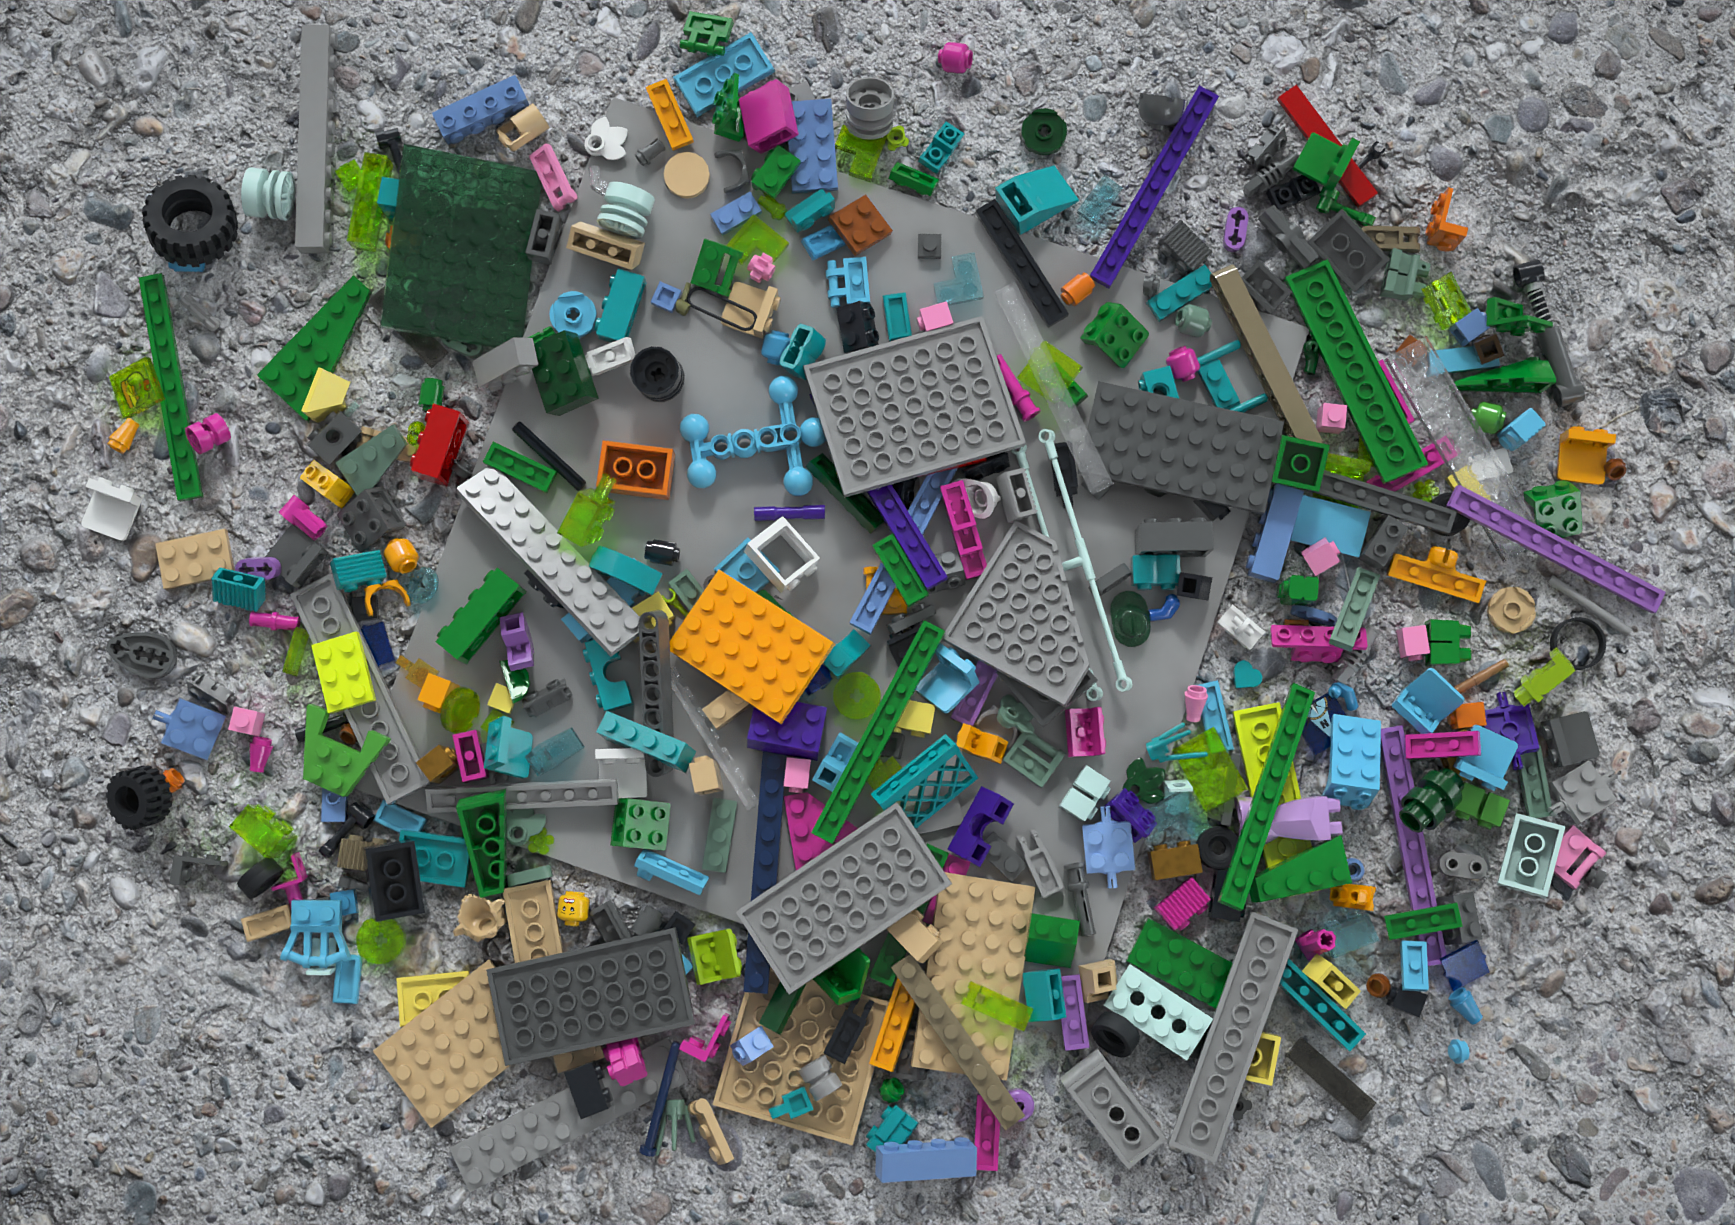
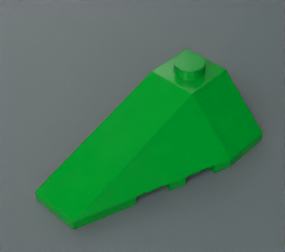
(1520, 377)

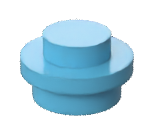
(1458, 1051)

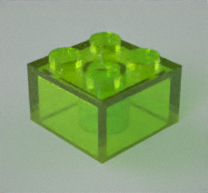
(263, 830)

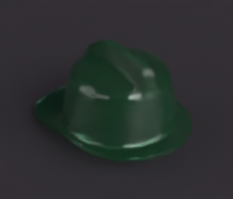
(1130, 618)

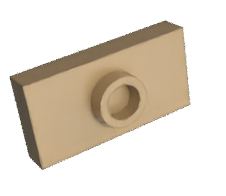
(267, 923)

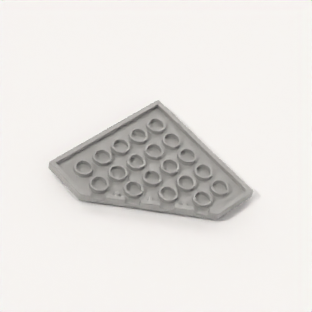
(1024, 617)

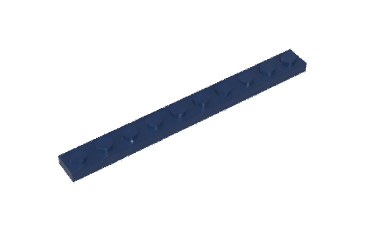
(765, 858)

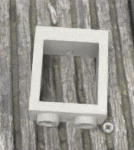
(782, 528)

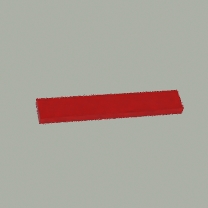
(1309, 121)

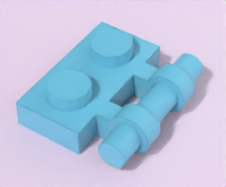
(855, 281)

